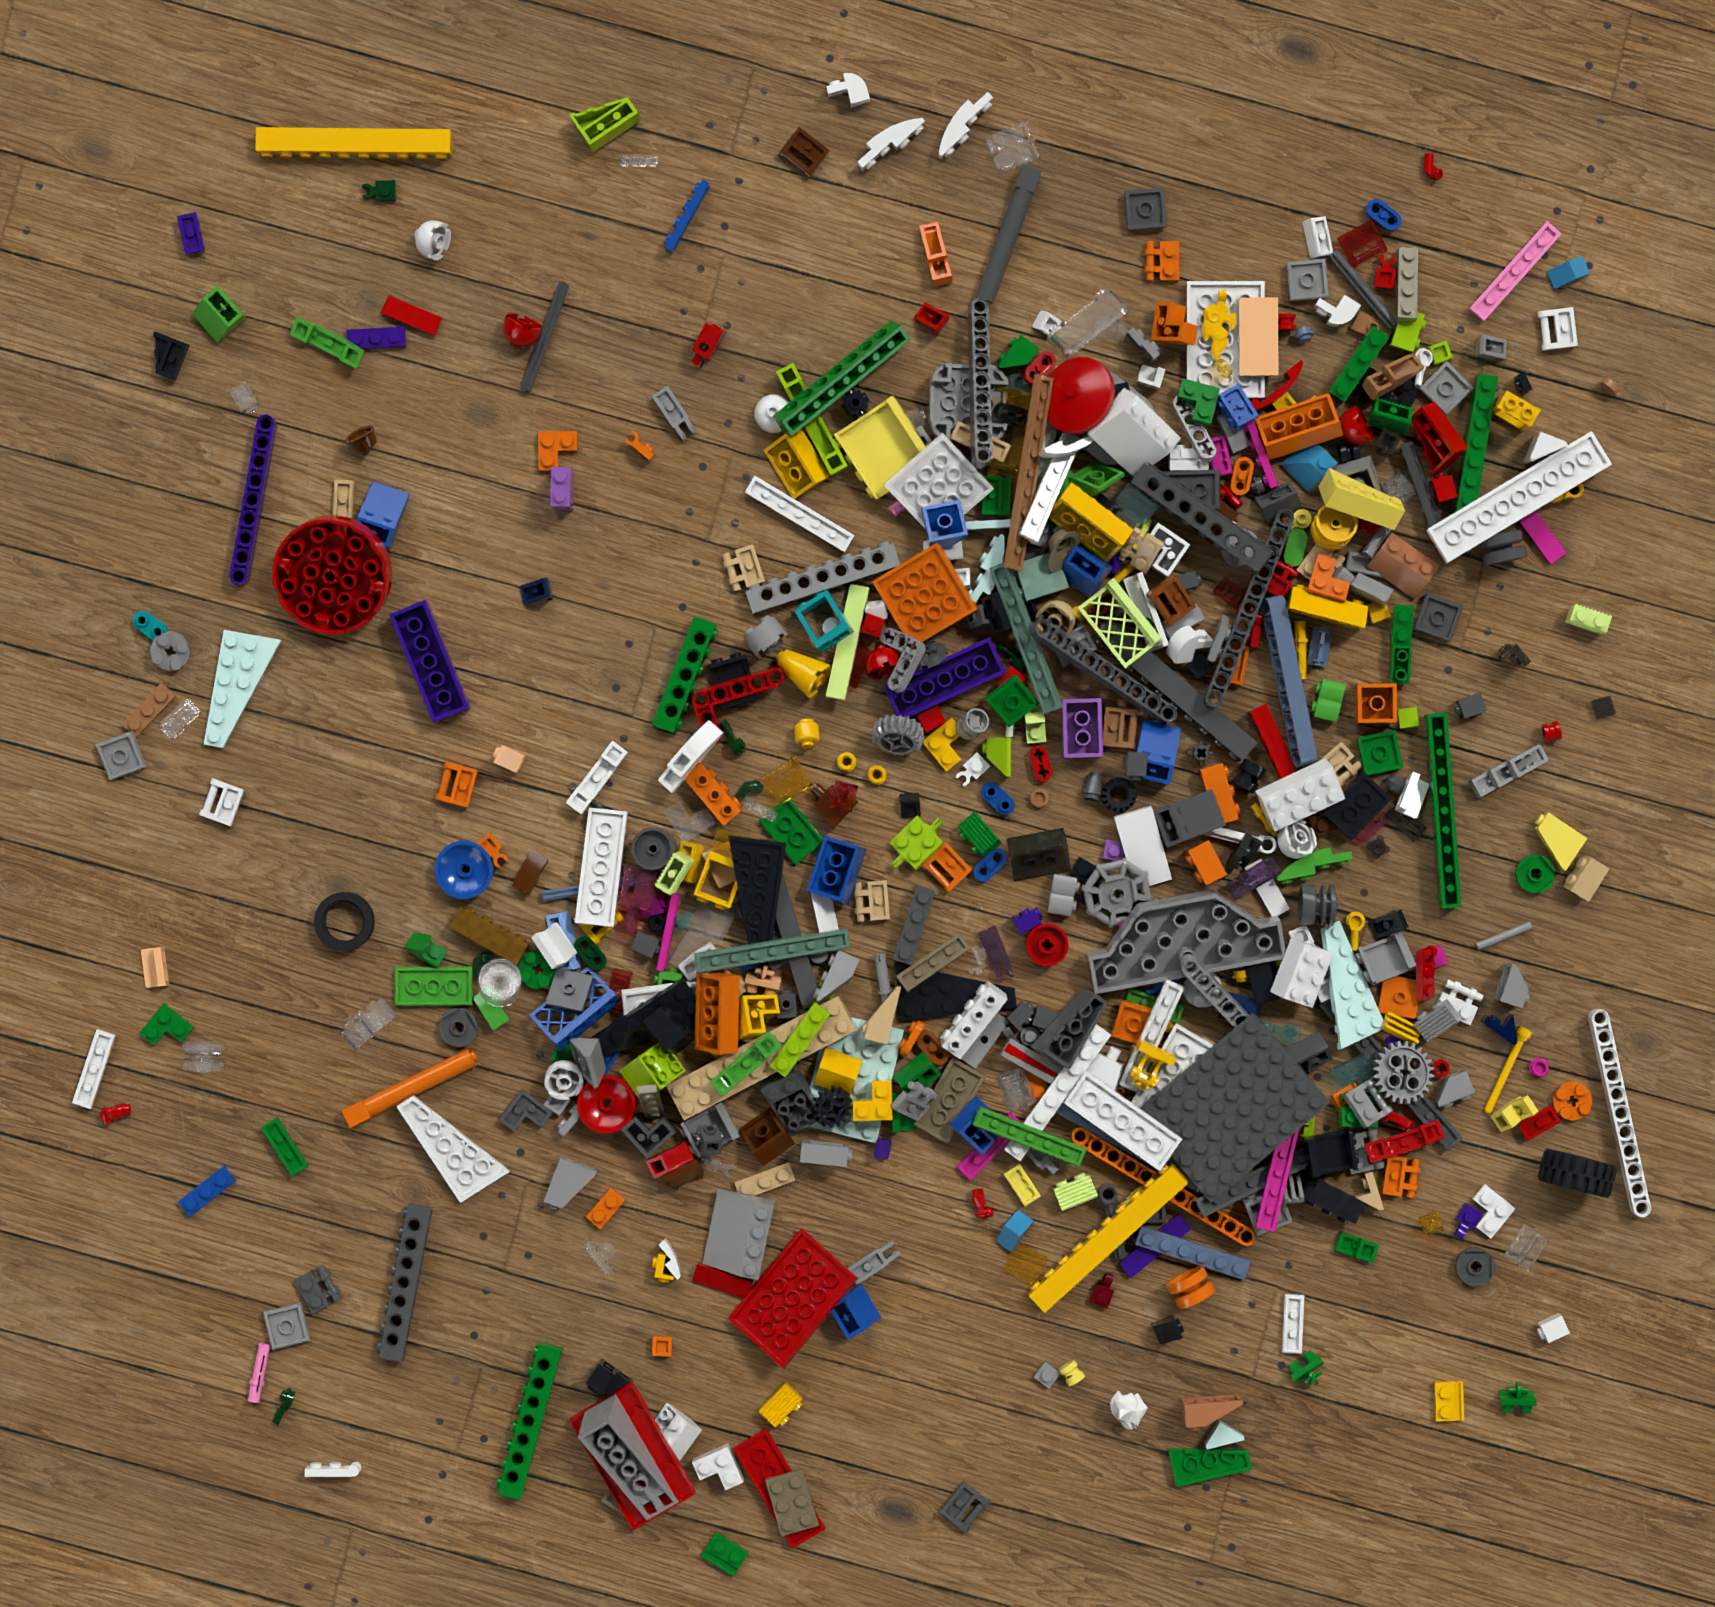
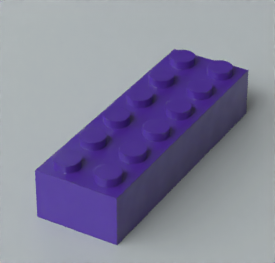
(430, 661)
(947, 679)

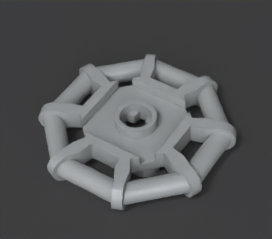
(1108, 886)

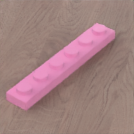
(1515, 271)

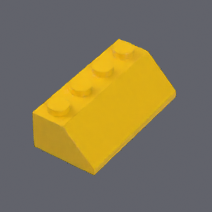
(1097, 526)
(1345, 613)

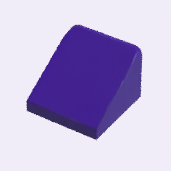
(882, 1148)

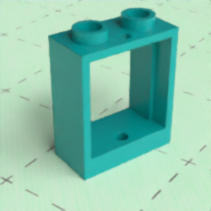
(833, 636)

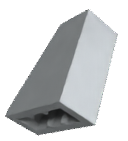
(567, 1182)

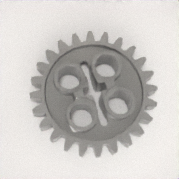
(1419, 1075)

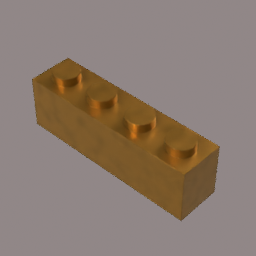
(489, 935)

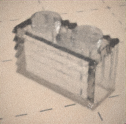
(1015, 1089)

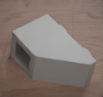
(1453, 1088)

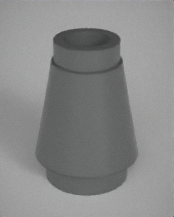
(1093, 787)

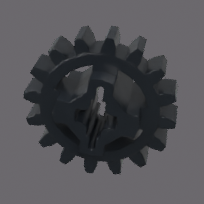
(831, 1106)

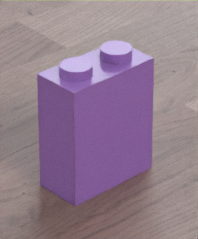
(562, 488)

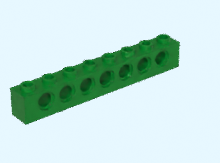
(841, 378)
(515, 1488)

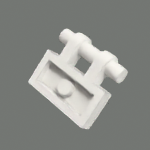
(1464, 1008)

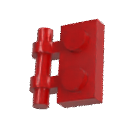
(1278, 584)

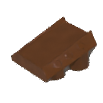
(684, 1174)

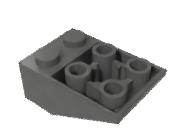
(1189, 818)
(790, 1099)

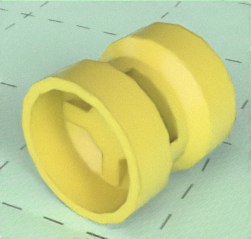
(1071, 1372)

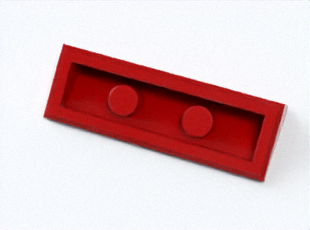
(722, 1280)

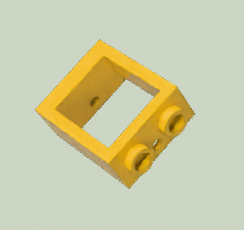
(1508, 410)
(704, 897)

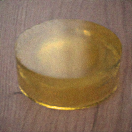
(1223, 368)

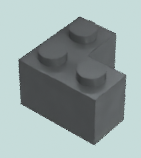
(648, 1139)

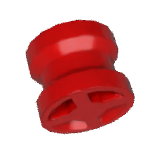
(1286, 322)
(1372, 526)
(1551, 731)

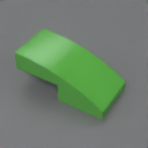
(494, 1015)

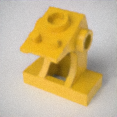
(1145, 1080)

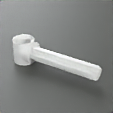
(1235, 836)

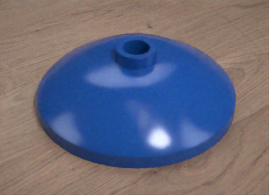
(450, 873)

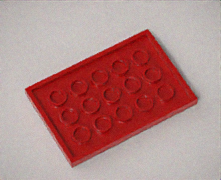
(793, 1298)

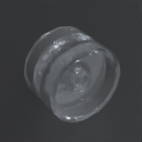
(499, 971)
(203, 1056)

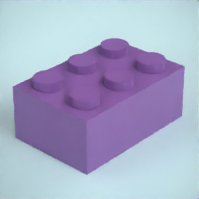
(1082, 728)

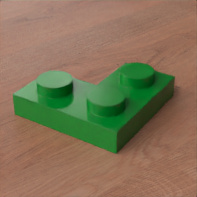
(1204, 397)
(166, 1021)

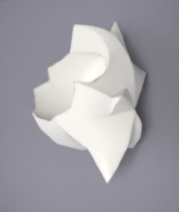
(1128, 1409)

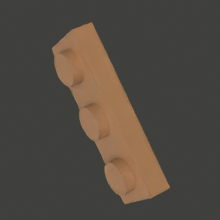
(149, 709)

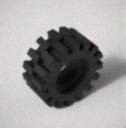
(1127, 786)

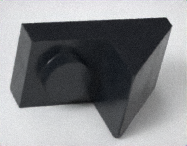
(1388, 924)

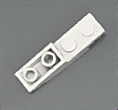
(957, 130)
(896, 135)
(689, 755)

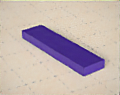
(1141, 1256)

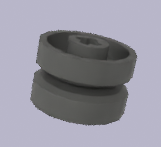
(1503, 549)
(642, 845)

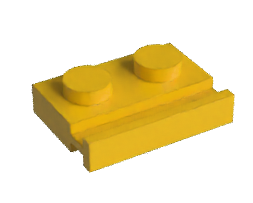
(1449, 1400)

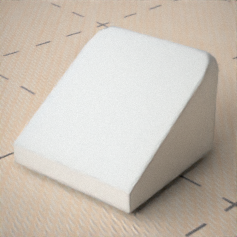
(1045, 321)
(877, 608)

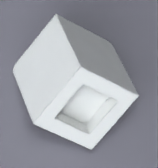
(1150, 376)

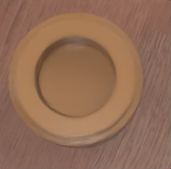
(1609, 386)
(1039, 797)

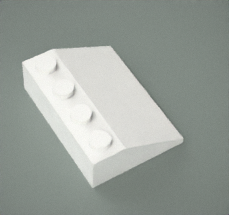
(1133, 433)

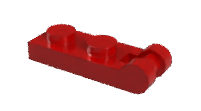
(1425, 973)

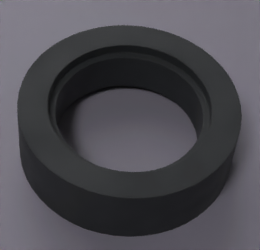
(320, 921)

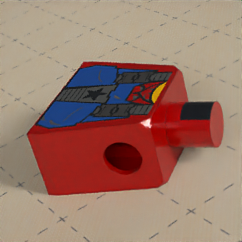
(713, 337)

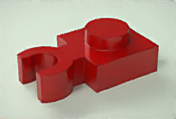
(1385, 276)
(1253, 638)

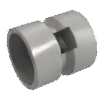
(972, 724)

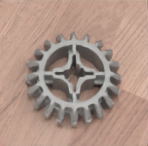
(897, 735)

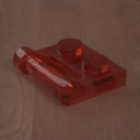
(1358, 238)

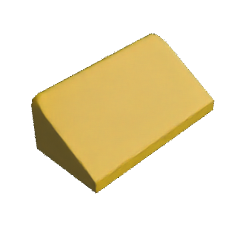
(695, 852)

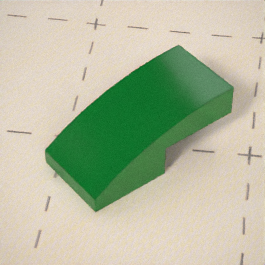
(1356, 1247)

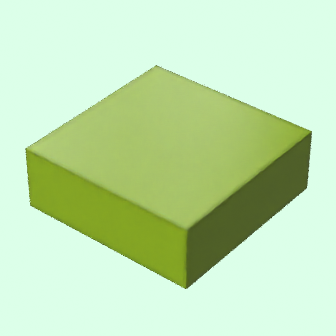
(1440, 352)
(1407, 717)

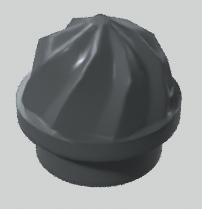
(1394, 784)

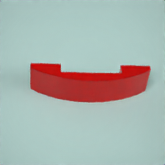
(1291, 375)
(1404, 1142)

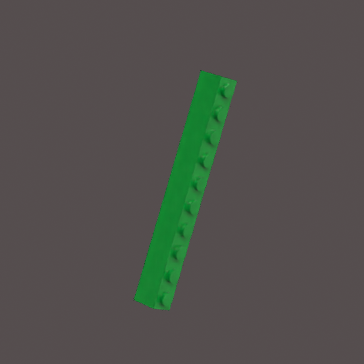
(1442, 810)

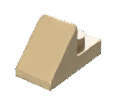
(1372, 1196)

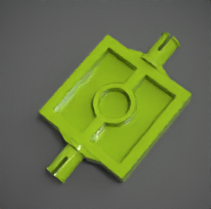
(917, 843)

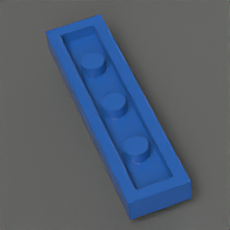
(683, 222)

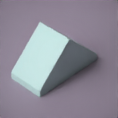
(1222, 1435)

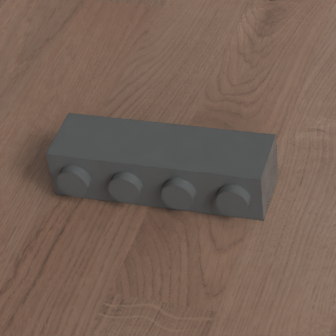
(914, 925)

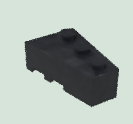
(1331, 1199)

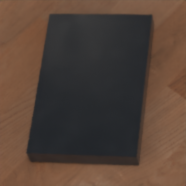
(1361, 804)

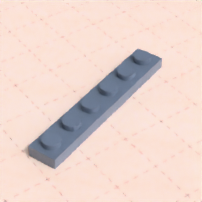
(1192, 1252)

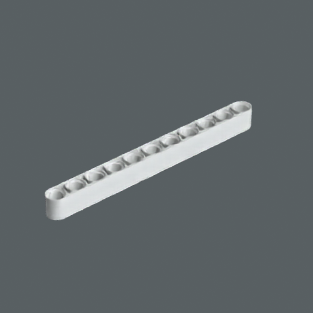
(1624, 1121)

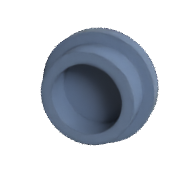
(1304, 334)

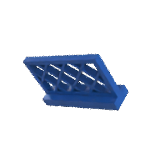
(582, 1021)

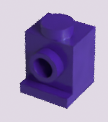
(1027, 920)

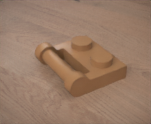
(1114, 727)

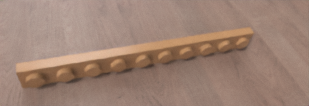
(1028, 469)

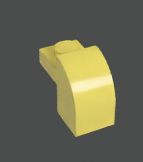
(1513, 1113)

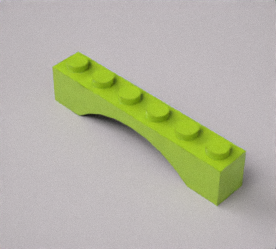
(815, 428)

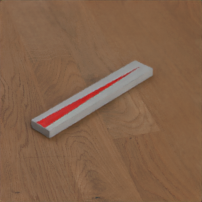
(1031, 1061)

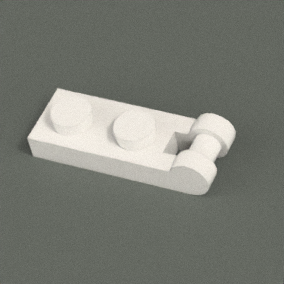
(333, 1470)

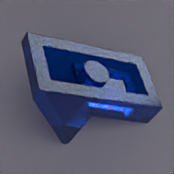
(1506, 1030)

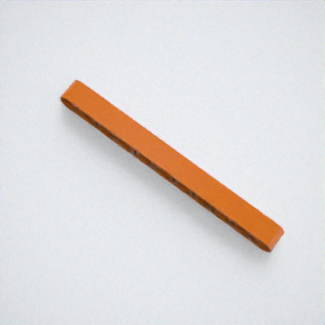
(1140, 1167)

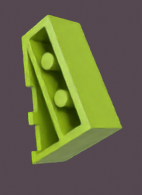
(605, 122)

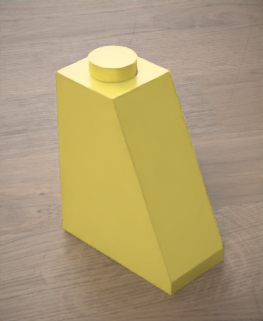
(1559, 839)

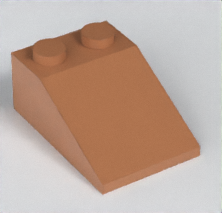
(1202, 1411)

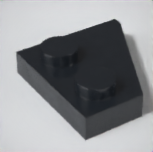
(169, 355)

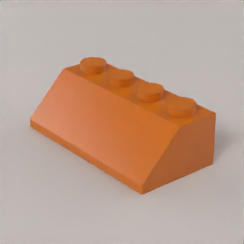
(1299, 426)
(717, 1012)

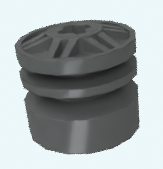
(1317, 905)

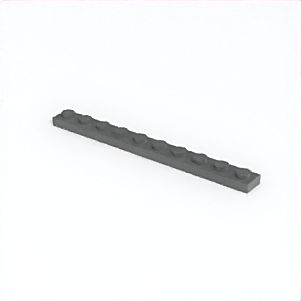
(1423, 1107)

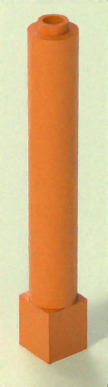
(411, 1086)

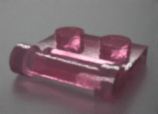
(643, 890)

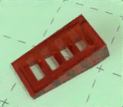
(1217, 591)
(623, 974)

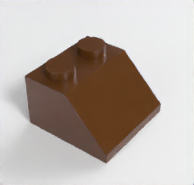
(766, 1136)

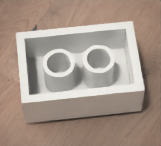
(1301, 972)

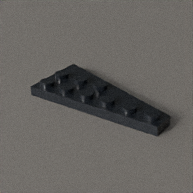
(758, 879)
(942, 995)
(631, 1030)

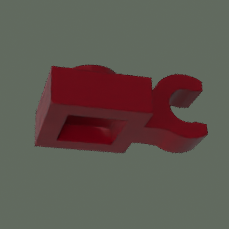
(1102, 1292)

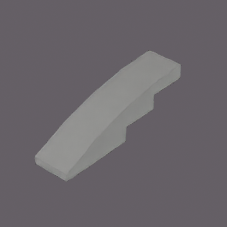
(1508, 770)

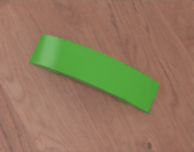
(327, 341)
(745, 1064)

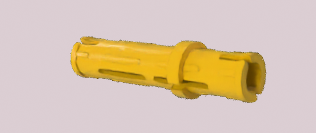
(1300, 646)

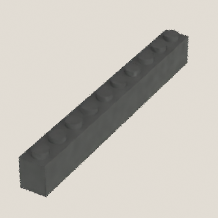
(1181, 695)

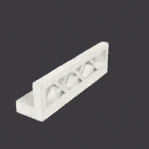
(1136, 590)

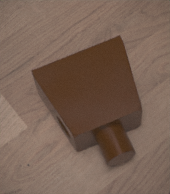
(831, 815)

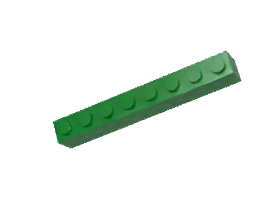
(1476, 440)

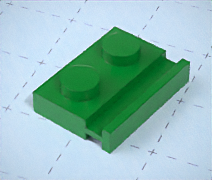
(998, 500)
(724, 1553)

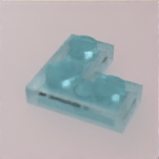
(1354, 1069)

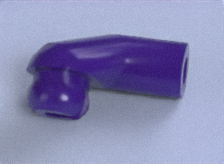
(1116, 563)

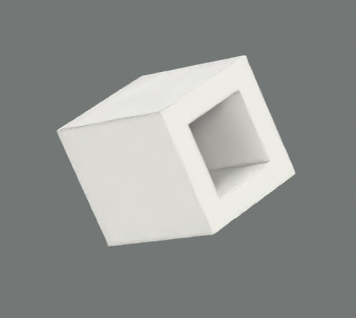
(1552, 1328)

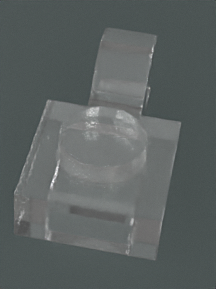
(715, 1164)

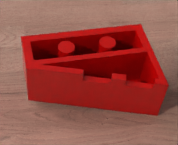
(1438, 437)

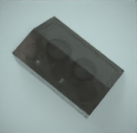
(1038, 854)

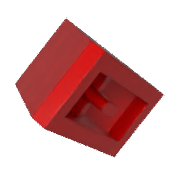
(932, 318)

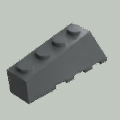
(1310, 1052)

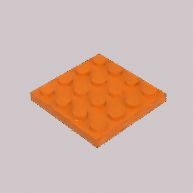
(925, 594)

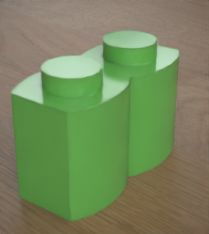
(1328, 700)

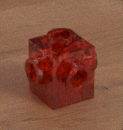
(842, 796)

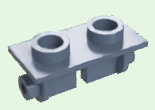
(1319, 646)

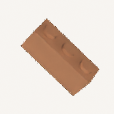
(1403, 565)

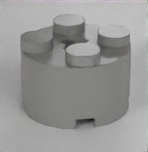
(765, 637)

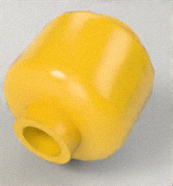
(807, 733)

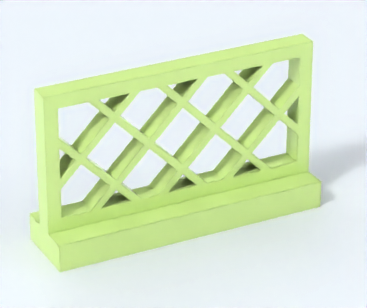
(1133, 612)

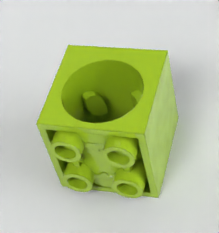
(651, 1068)

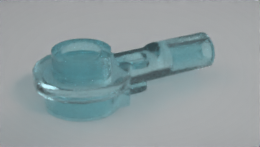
(1288, 1032)

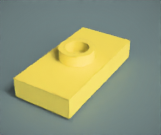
(1022, 1184)

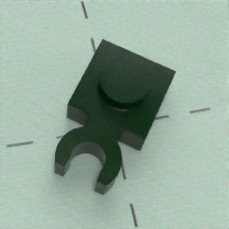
(383, 190)

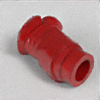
(117, 1111)
(979, 1202)

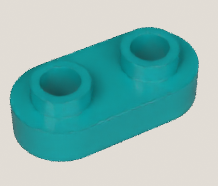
(150, 624)

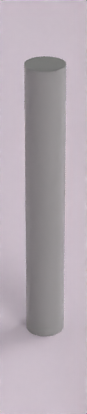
(1504, 935)

